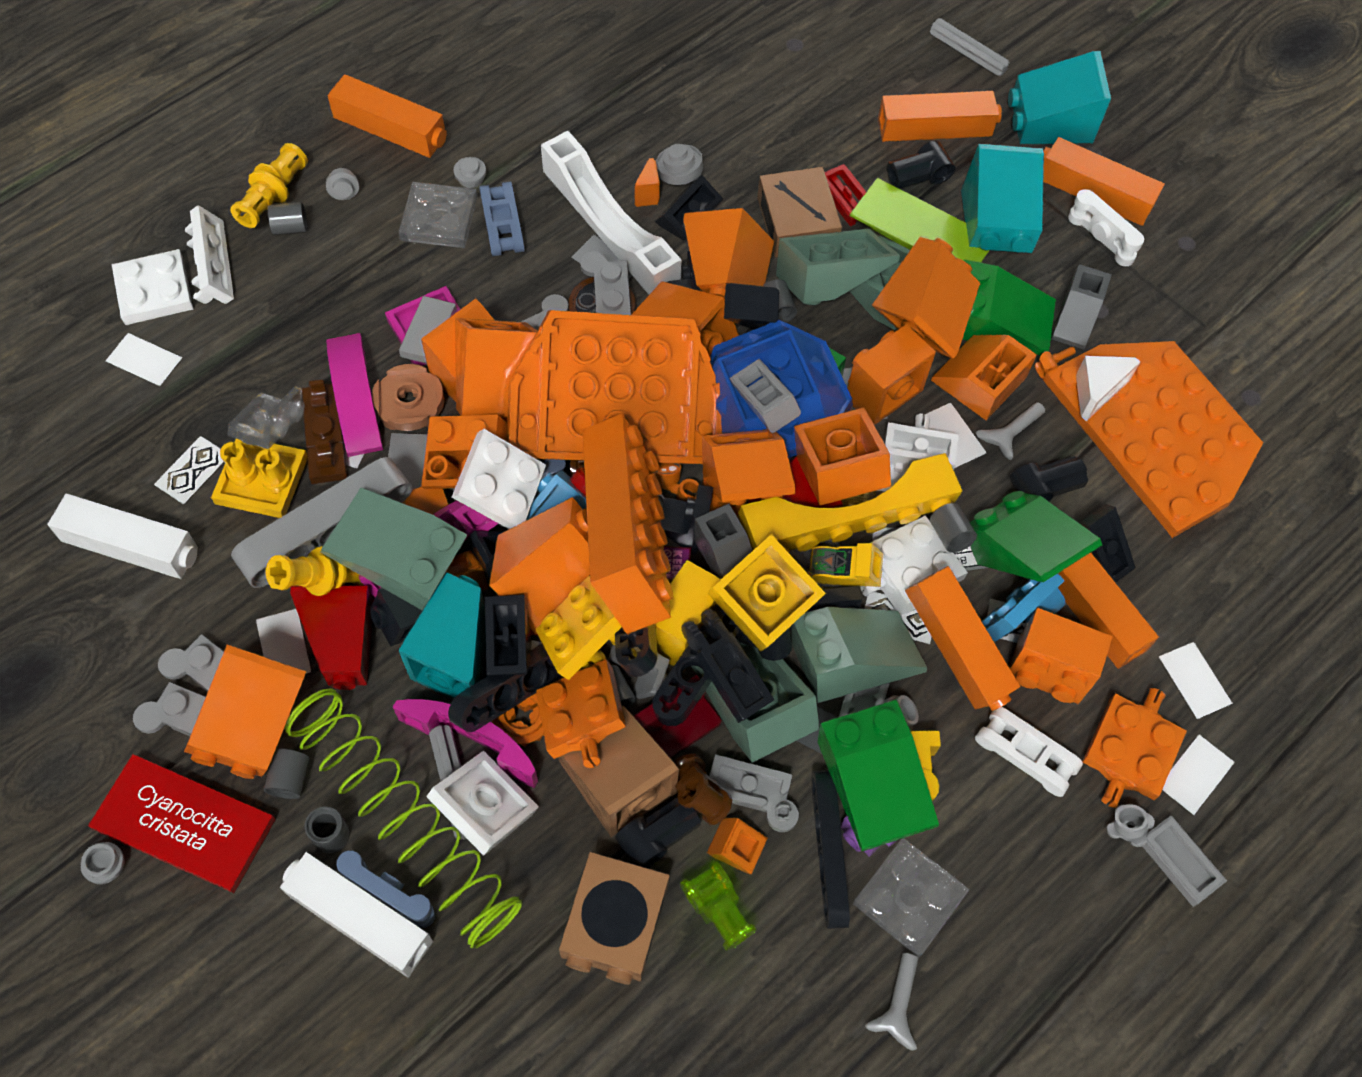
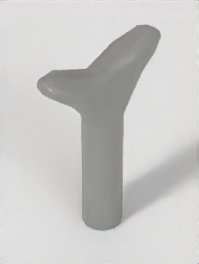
(1004, 436)
(895, 1018)

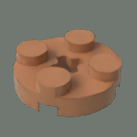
(413, 414)

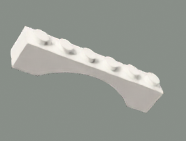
(573, 173)

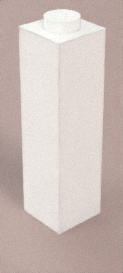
(123, 536)
(356, 913)

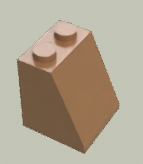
(629, 779)

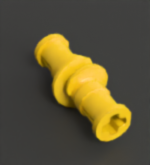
(268, 185)
(313, 571)

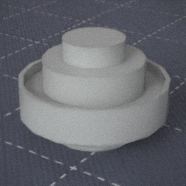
(679, 164)

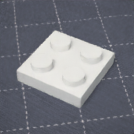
(152, 287)
(499, 480)
(482, 802)

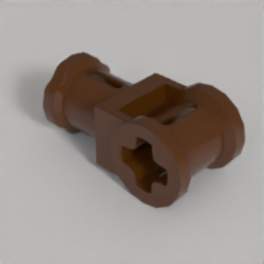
(701, 791)

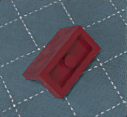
(678, 738)

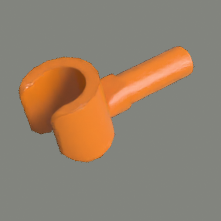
(1049, 361)
(678, 489)

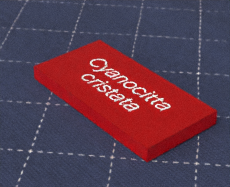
(182, 823)

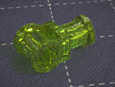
(716, 902)

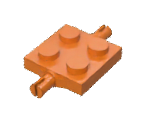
(581, 712)
(1134, 747)

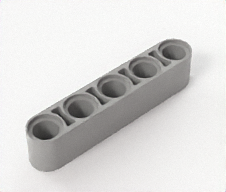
(315, 520)

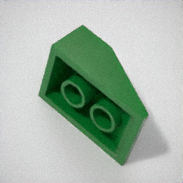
(1010, 308)
(1029, 537)
(878, 774)

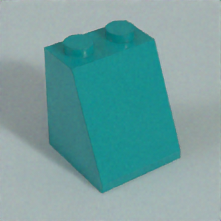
(1061, 101)
(1004, 198)
(448, 638)

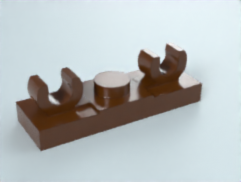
(323, 434)

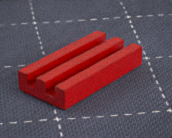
(841, 194)

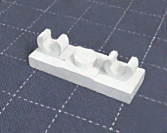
(210, 257)

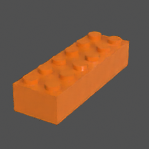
(625, 525)

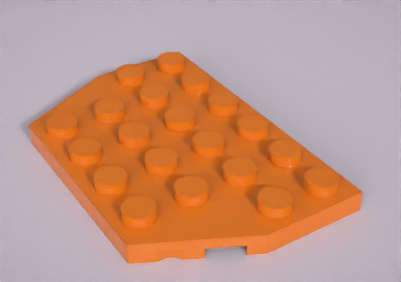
(607, 365)
(1166, 433)

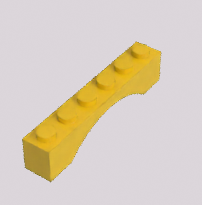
(921, 490)

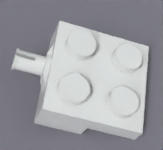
(916, 443)
(910, 557)

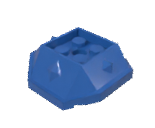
(797, 360)

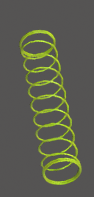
(489, 912)

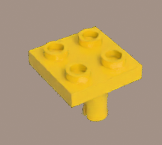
(259, 477)
(578, 630)

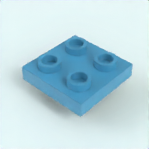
(1022, 605)

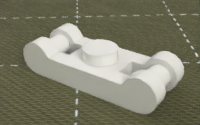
(1106, 226)
(1029, 750)

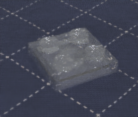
(438, 214)
(911, 897)

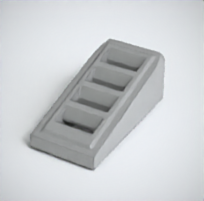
(767, 396)

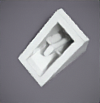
(1101, 379)

